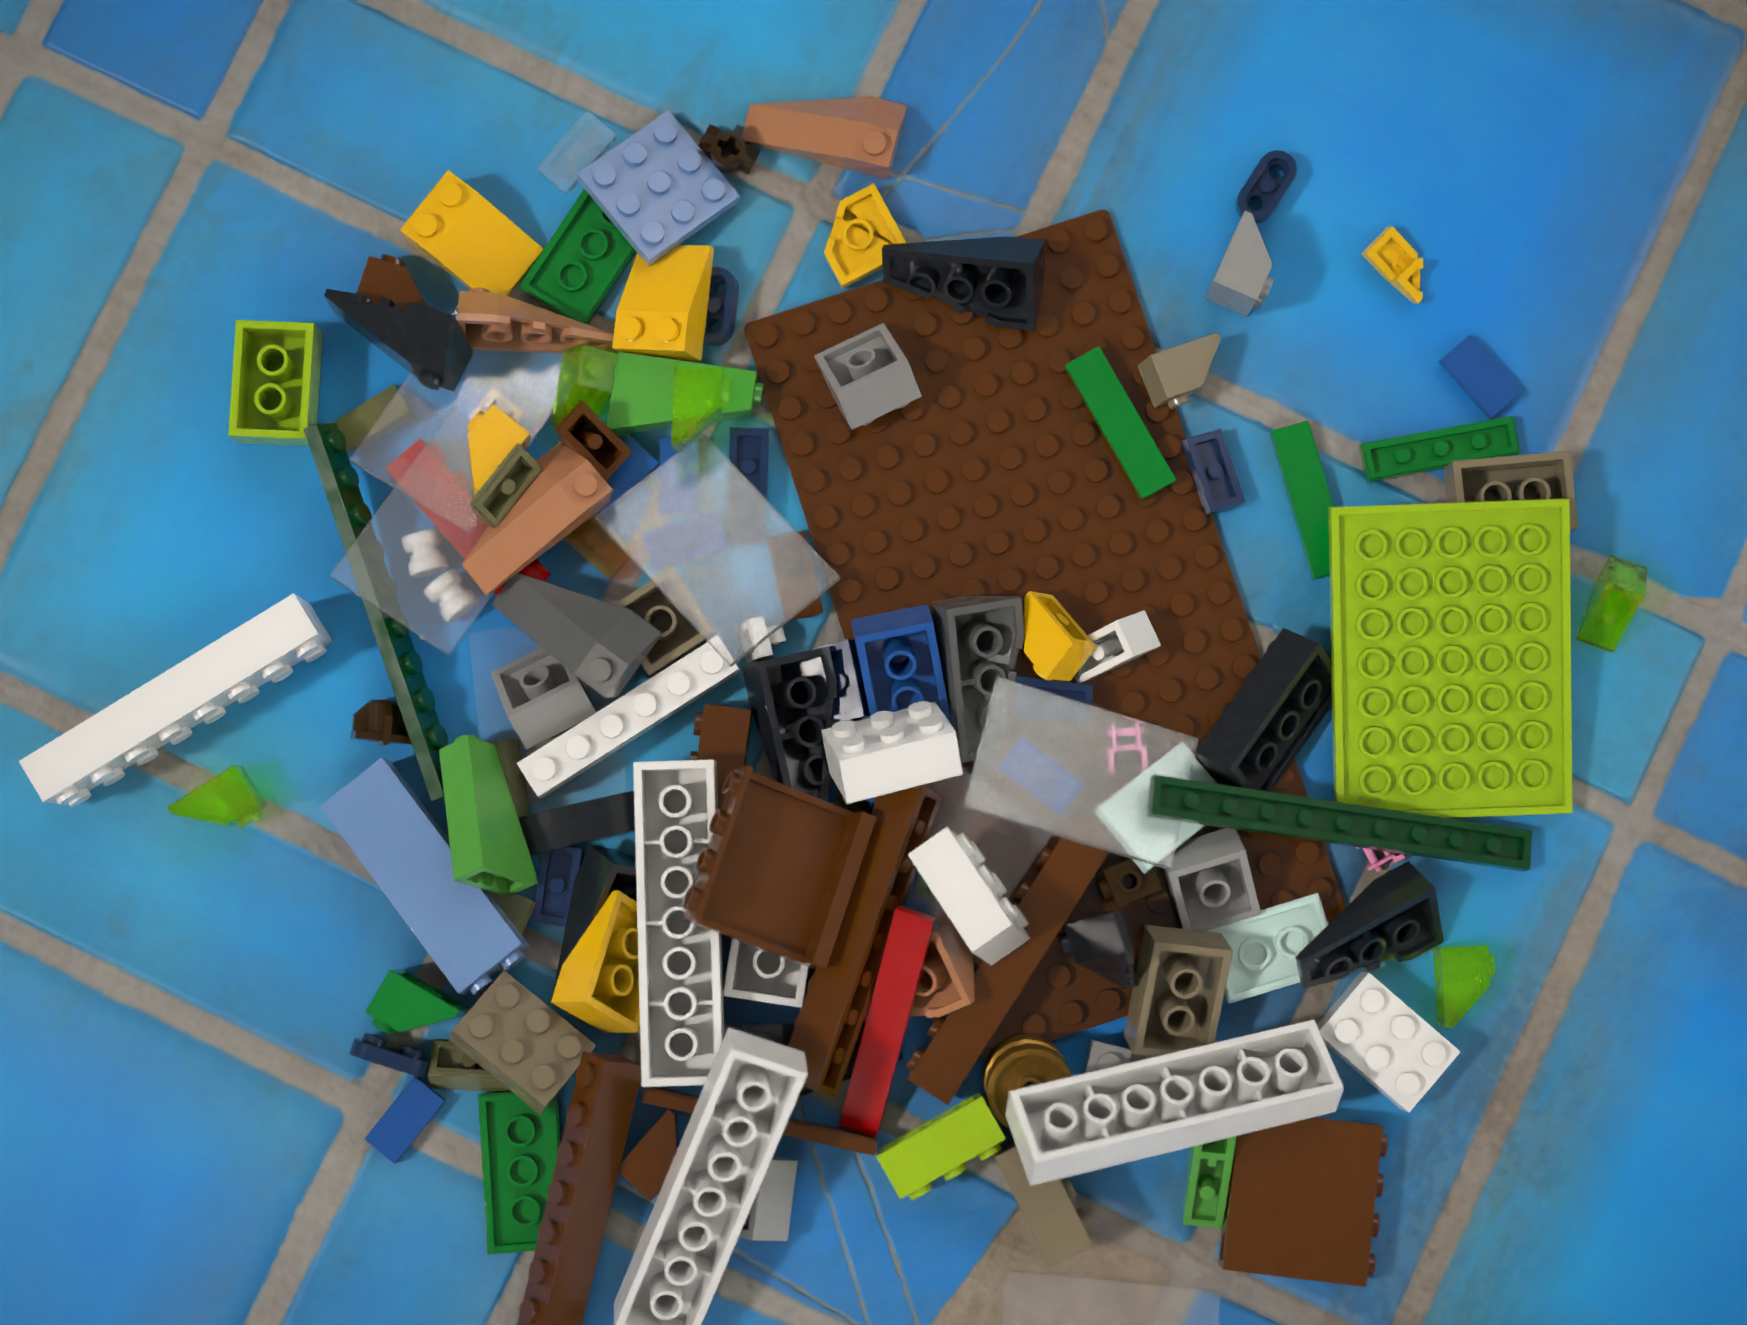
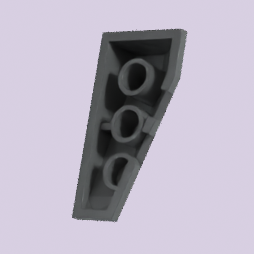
(586, 635)
(975, 644)

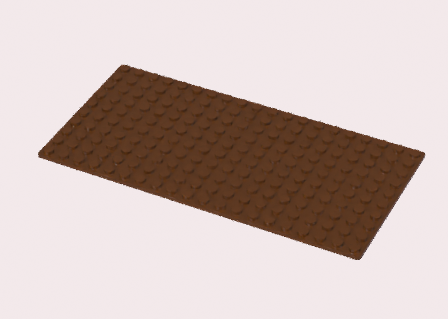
(1014, 491)

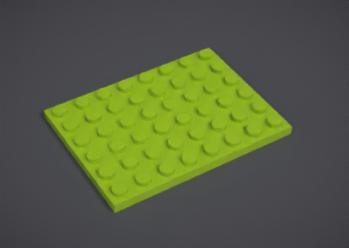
(1452, 657)

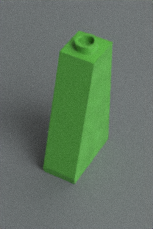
(645, 387)
(482, 819)

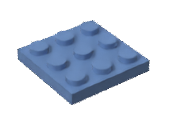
(658, 187)

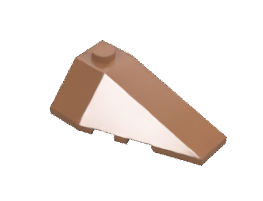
(839, 132)
(509, 324)
(551, 508)
(946, 975)

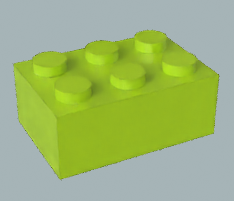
(275, 382)
(940, 1147)

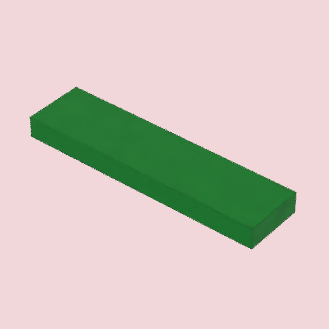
(1120, 423)
(1438, 448)
(1306, 492)

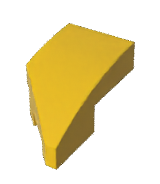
(1396, 262)

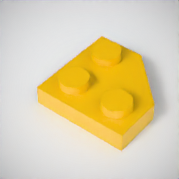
(858, 236)

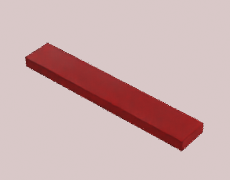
(887, 1020)

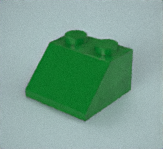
(410, 1003)

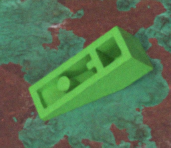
(1208, 1183)

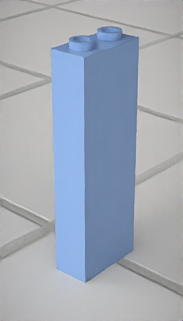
(413, 868)

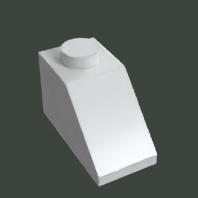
(1118, 644)

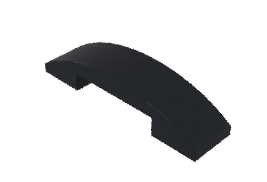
(579, 823)

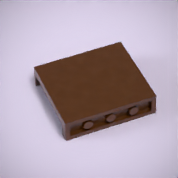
(778, 868)
(1305, 1201)

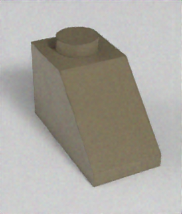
(1178, 371)

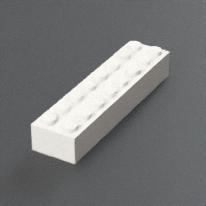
(177, 702)
(675, 957)
(1172, 1102)
(711, 1182)

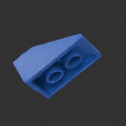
(900, 660)

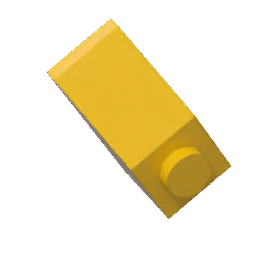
(490, 441)
(1053, 638)

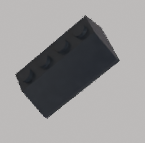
(1270, 714)

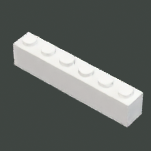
(625, 719)

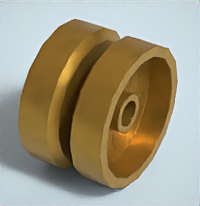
(1016, 1063)

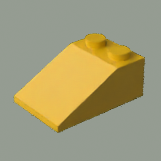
(470, 237)
(666, 305)
(603, 970)

